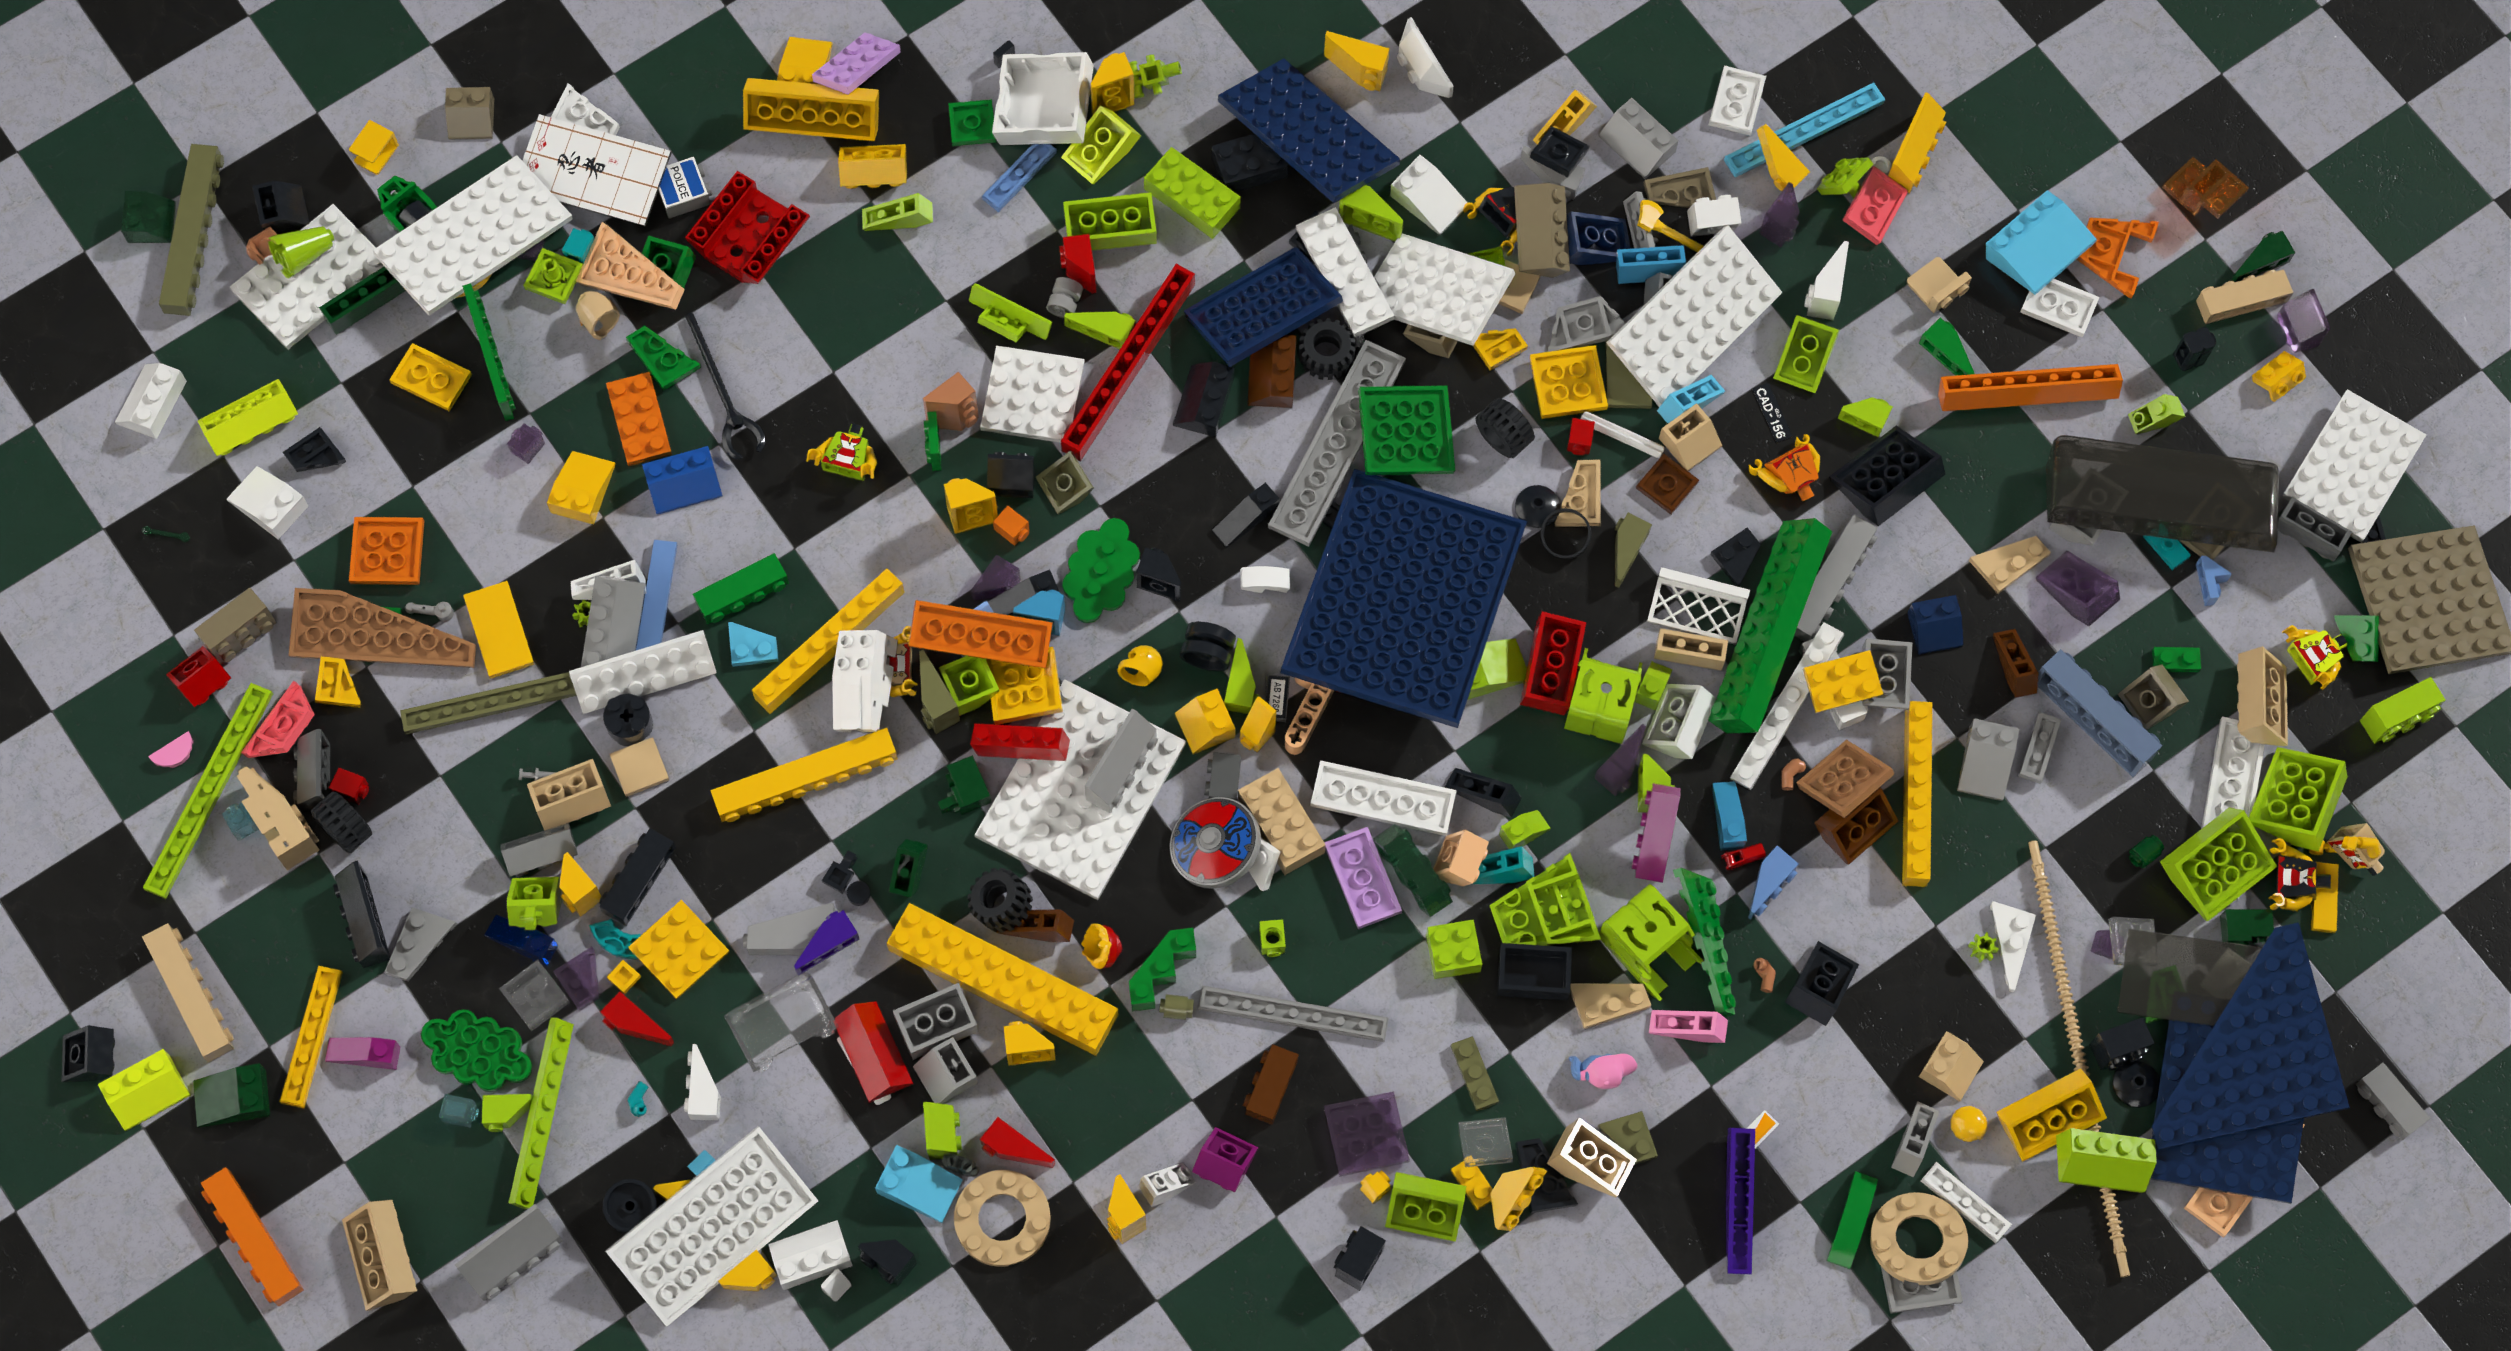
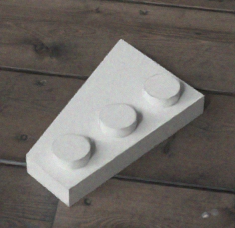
(579, 111)

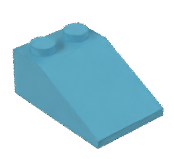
(918, 1184)

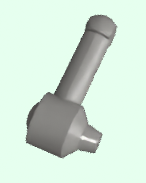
(442, 610)

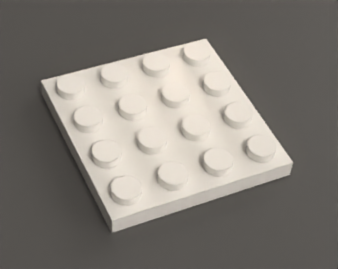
(1032, 394)

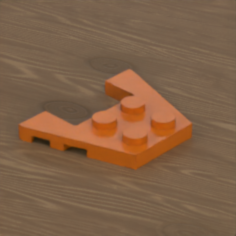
(2106, 253)

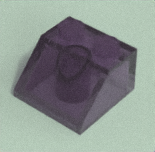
(1781, 218)
(2303, 321)

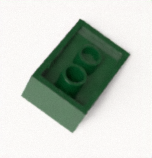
(231, 1096)

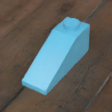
(1700, 392)

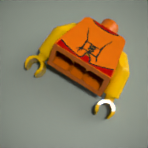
(1791, 470)

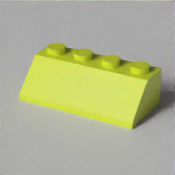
(247, 418)

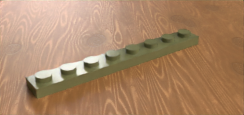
(487, 703)

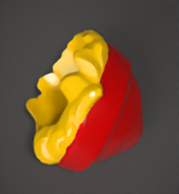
(1101, 946)

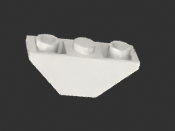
(1165, 1183)

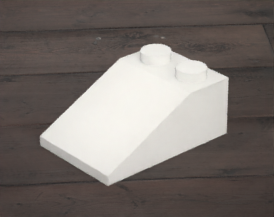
(1428, 195)
(1825, 294)
(268, 501)

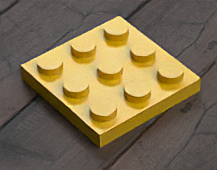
(1568, 382)
(1025, 690)
(678, 949)

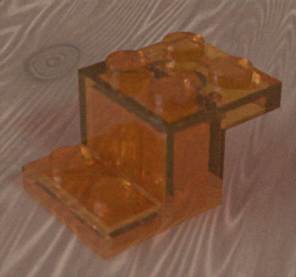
(2205, 187)

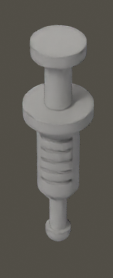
(537, 775)

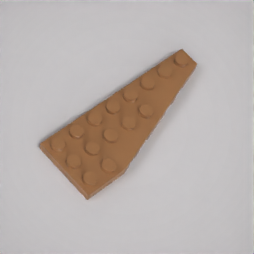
(356, 630)

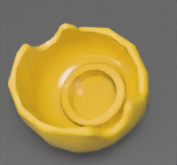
(1969, 1124)

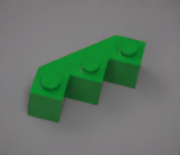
(1160, 967)

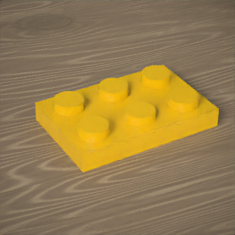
(430, 377)
(1843, 681)

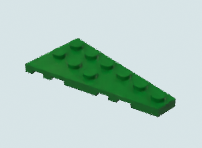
(1704, 921)

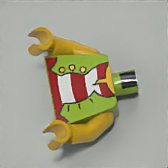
(846, 454)

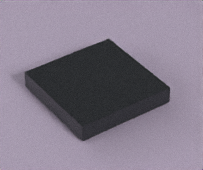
(1559, 151)

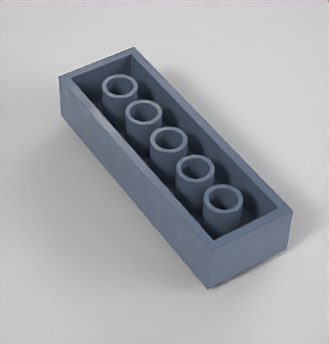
(2098, 713)

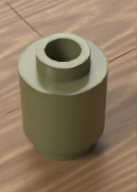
(1176, 1007)

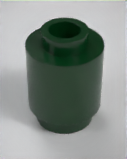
(2146, 851)

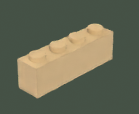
(2244, 296)

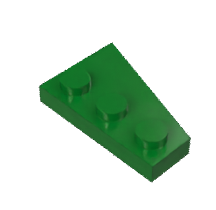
(660, 358)

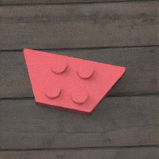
(282, 724)

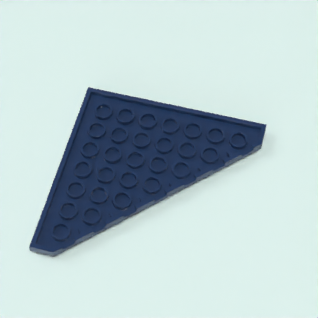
(2264, 1056)

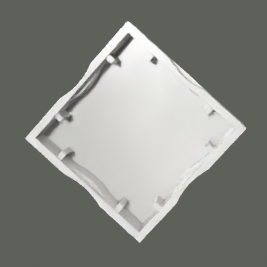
(1043, 98)

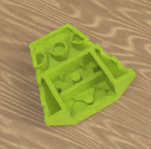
(1547, 909)

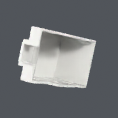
(861, 679)

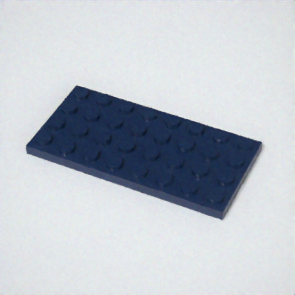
(1309, 130)

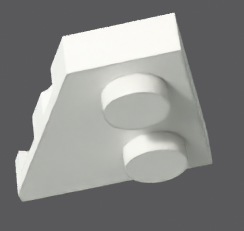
(1264, 865)

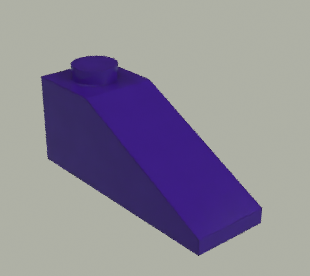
(831, 937)

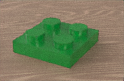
(971, 122)
(932, 442)

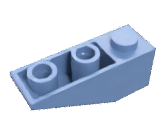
(1771, 875)

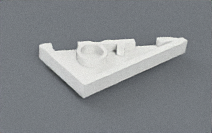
(2013, 934)

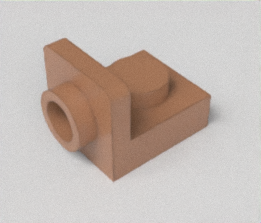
(258, 245)

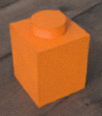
(1011, 526)

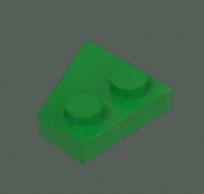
(2361, 635)

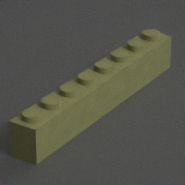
(191, 230)

